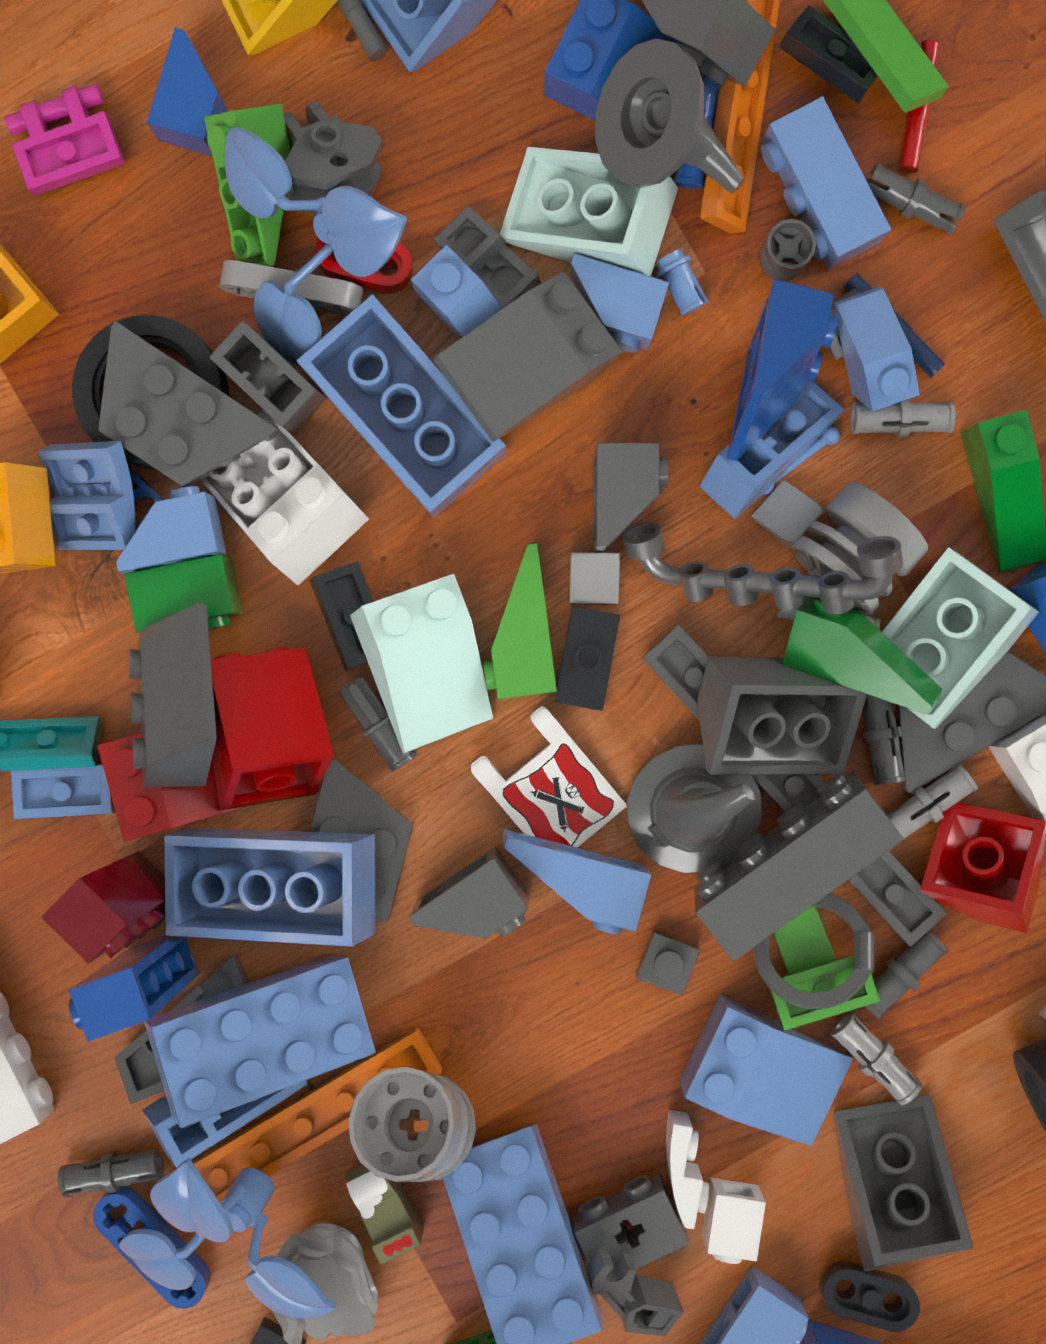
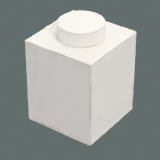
(733, 1221)

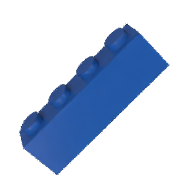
(132, 986)

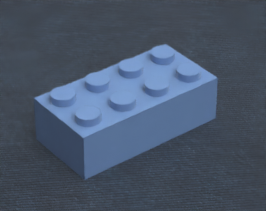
(401, 406)
(270, 885)
(259, 1038)
(522, 1243)

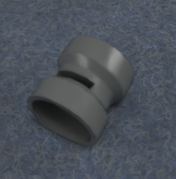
(793, 241)

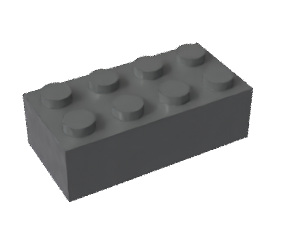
(793, 864)

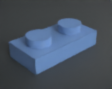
(60, 792)

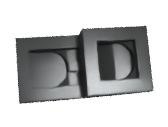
(488, 256)

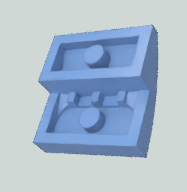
(91, 494)

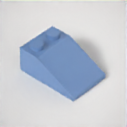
(762, 1073)

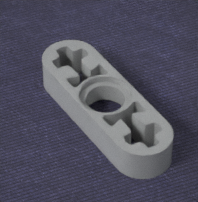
(321, 292)

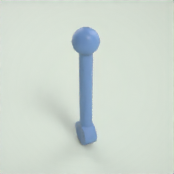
(830, 437)

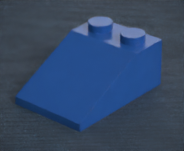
(590, 48)
(780, 359)

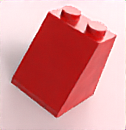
(267, 728)

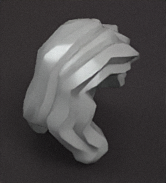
(338, 1267)

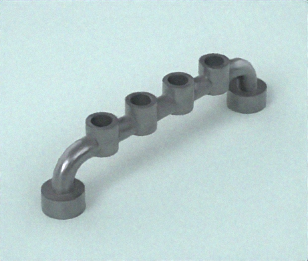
(877, 559)

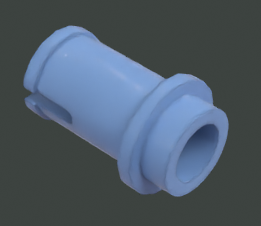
(682, 282)

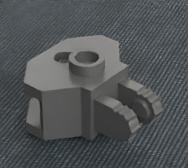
(330, 155)

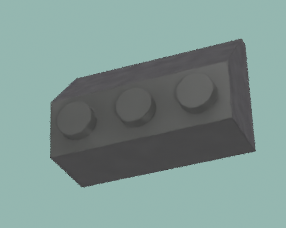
(173, 700)
(774, 718)

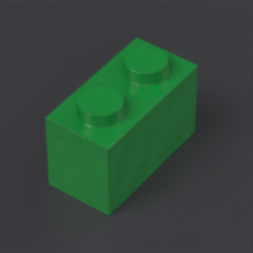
(176, 586)

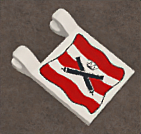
(556, 791)

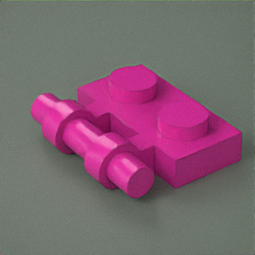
(69, 151)

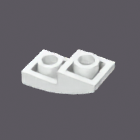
(685, 1177)

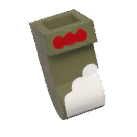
(385, 1213)

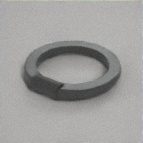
(863, 962)

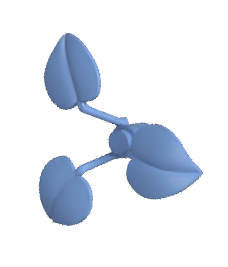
(346, 220)
(191, 1206)

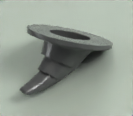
(655, 119)
(689, 816)

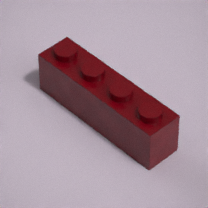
(110, 907)

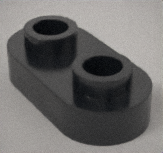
(865, 1296)

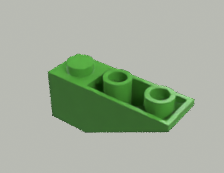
(252, 237)

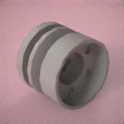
(857, 517)
(385, 1119)

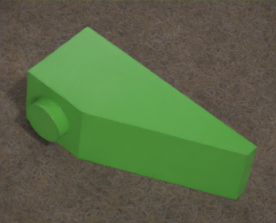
(522, 644)

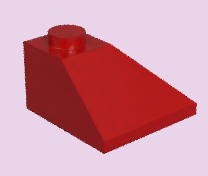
(987, 865)

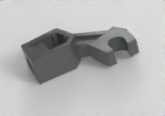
(640, 1301)

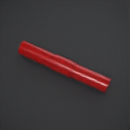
(917, 120)

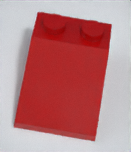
(152, 809)

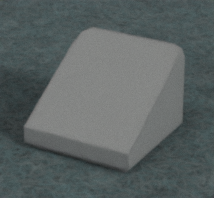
(787, 513)
(594, 578)

